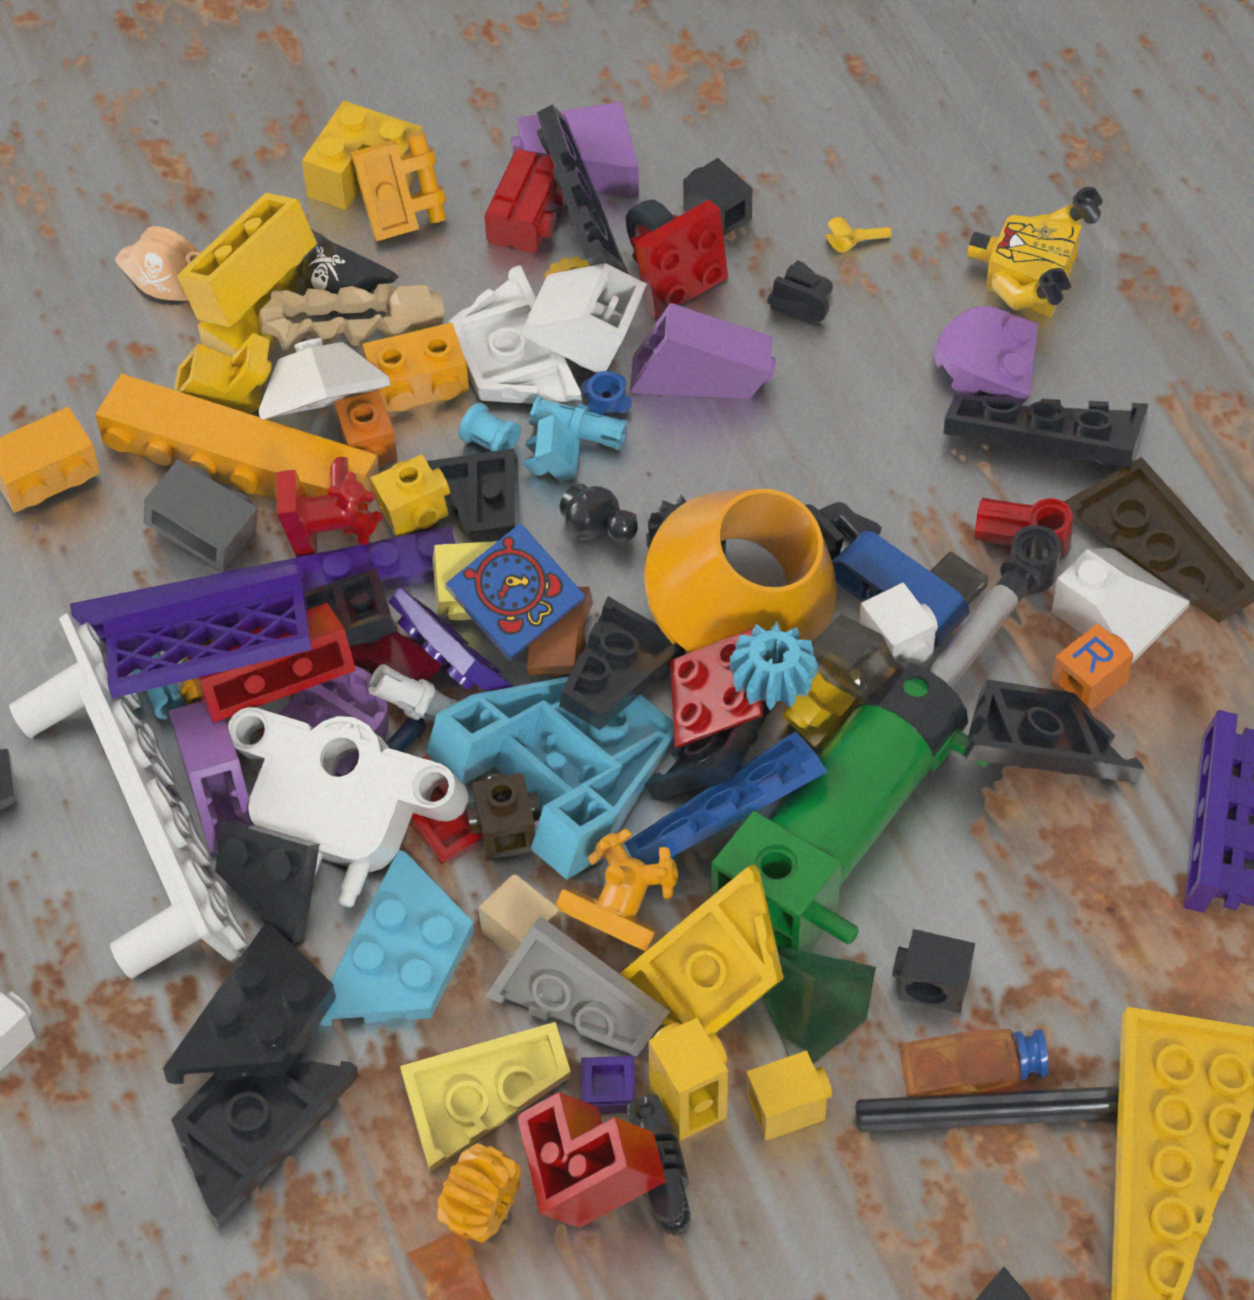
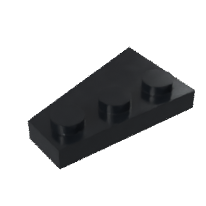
(707, 760)

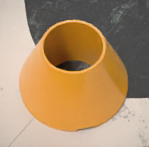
(705, 600)

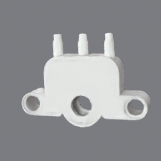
(351, 816)

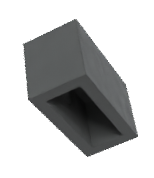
(200, 514)

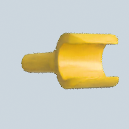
(845, 237)

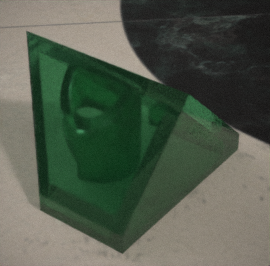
(818, 1000)

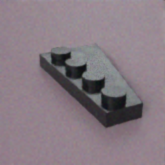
(1048, 427)

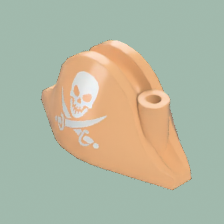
(157, 261)

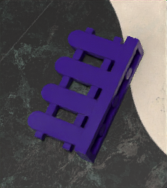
(1211, 829)

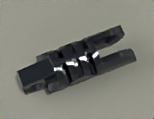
(670, 1197)

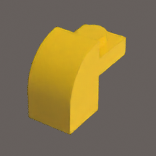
(227, 379)
(821, 712)

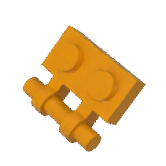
(386, 190)

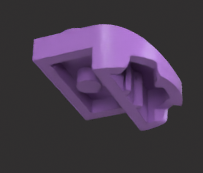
(988, 352)
(341, 697)

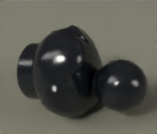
(594, 512)

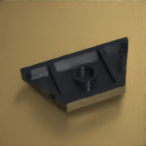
(1044, 732)
(257, 1015)
(248, 1124)

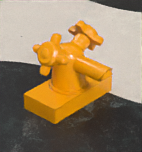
(622, 893)

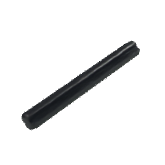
(987, 1108)

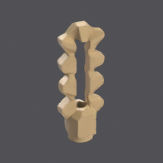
(405, 310)

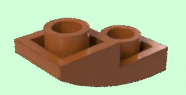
(562, 644)

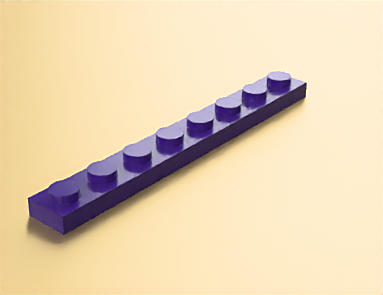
(399, 562)

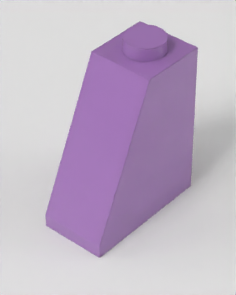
(602, 141)
(701, 357)
(210, 770)

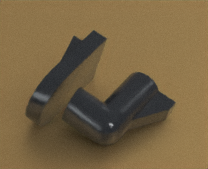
(801, 294)
(848, 521)

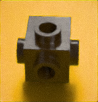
(503, 815)

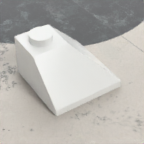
(317, 378)
(1118, 596)

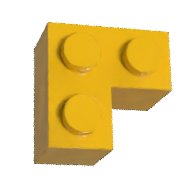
(329, 163)

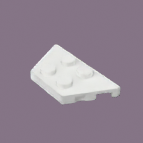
(501, 360)

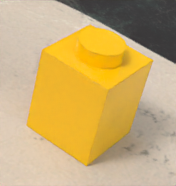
(787, 1095)

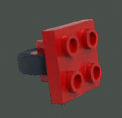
(676, 253)

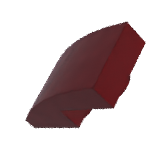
(397, 653)

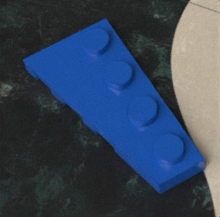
(753, 786)

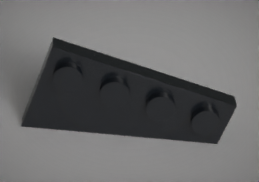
(579, 192)

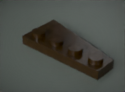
(1157, 532)

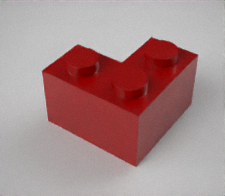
(585, 1165)

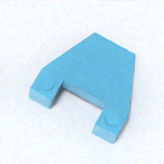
(580, 773)

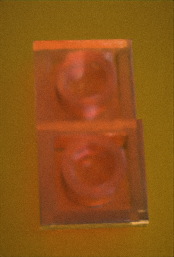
(959, 1062)

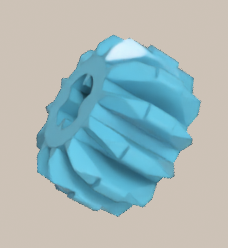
(773, 665)

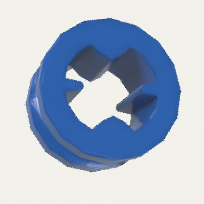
(1031, 1053)

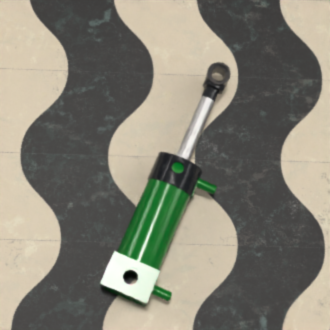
(874, 768)

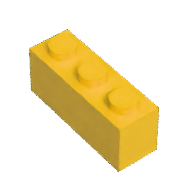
(247, 259)

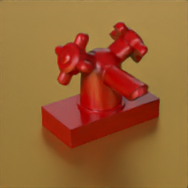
(338, 509)

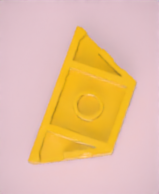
(714, 958)

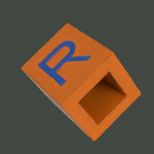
(1093, 666)

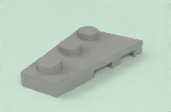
(572, 985)

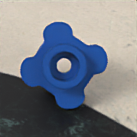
(606, 384)

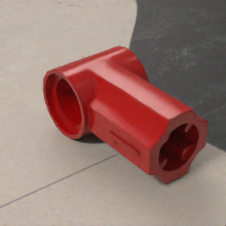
(1001, 520)

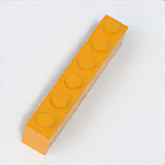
(220, 440)

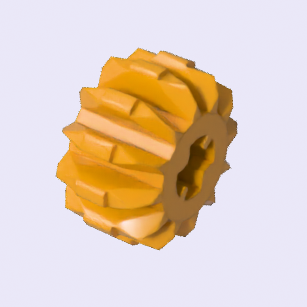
(479, 1192)

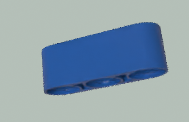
(874, 566)

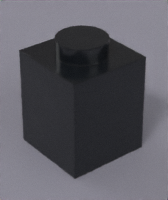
(722, 188)

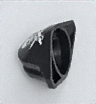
(336, 267)

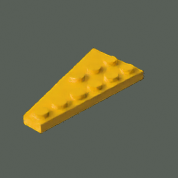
(1178, 1135)

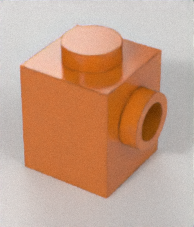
(366, 426)

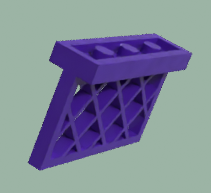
(189, 618)

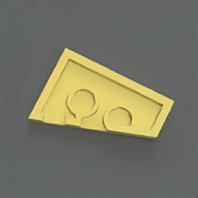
(480, 1087)

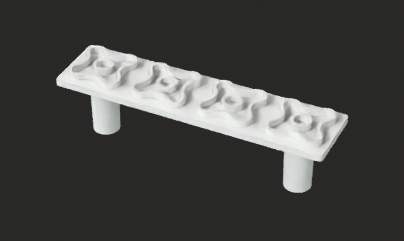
(198, 902)

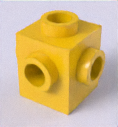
(411, 495)

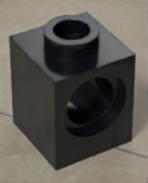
(934, 970)

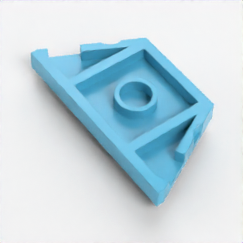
(401, 950)

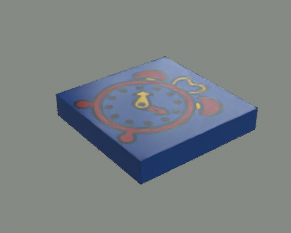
(515, 591)

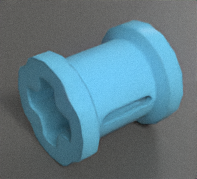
(488, 430)

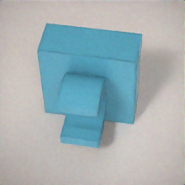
(554, 450)

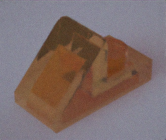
(448, 1270)

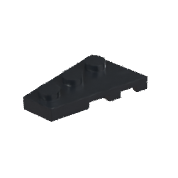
(617, 664)

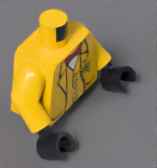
(1036, 253)

